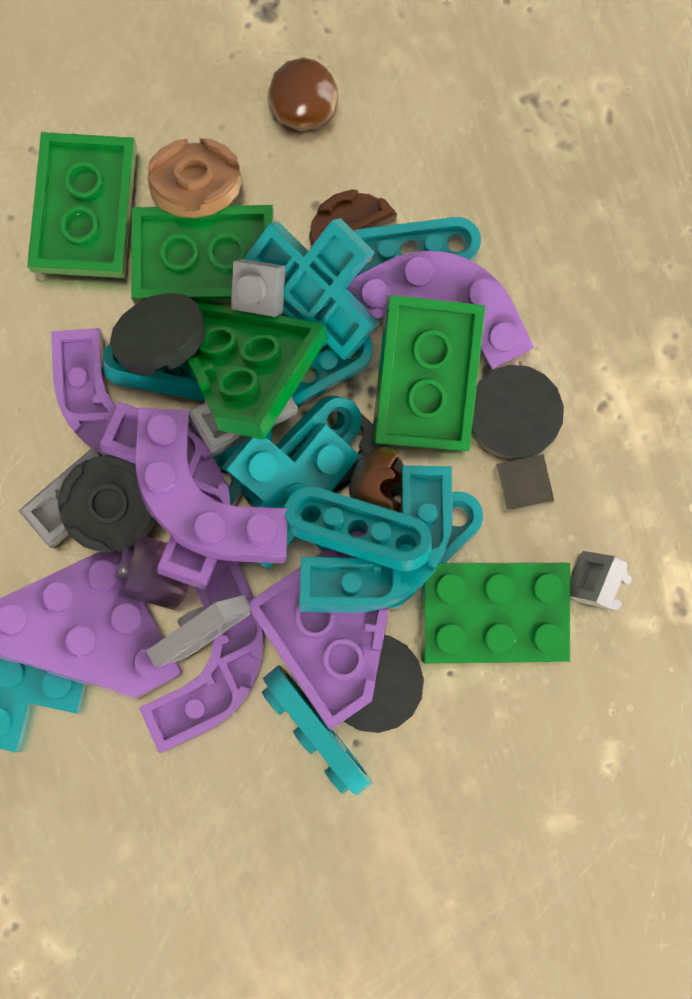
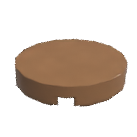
(194, 178)

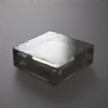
(524, 483)

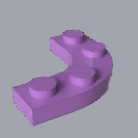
(452, 279)
(82, 384)
(188, 513)
(176, 560)
(225, 678)

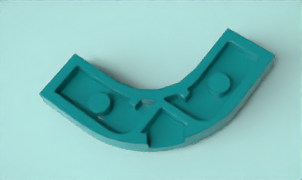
(365, 586)

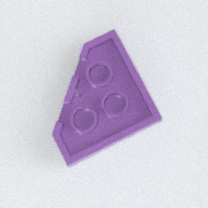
(84, 630)
(325, 651)

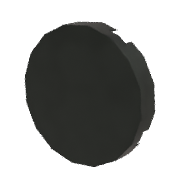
(158, 334)
(516, 412)
(101, 516)
(395, 692)

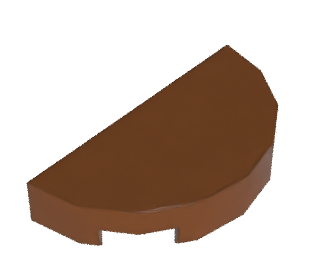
(355, 209)

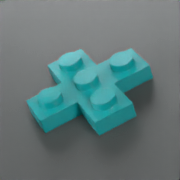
(319, 280)
(275, 477)
(25, 686)

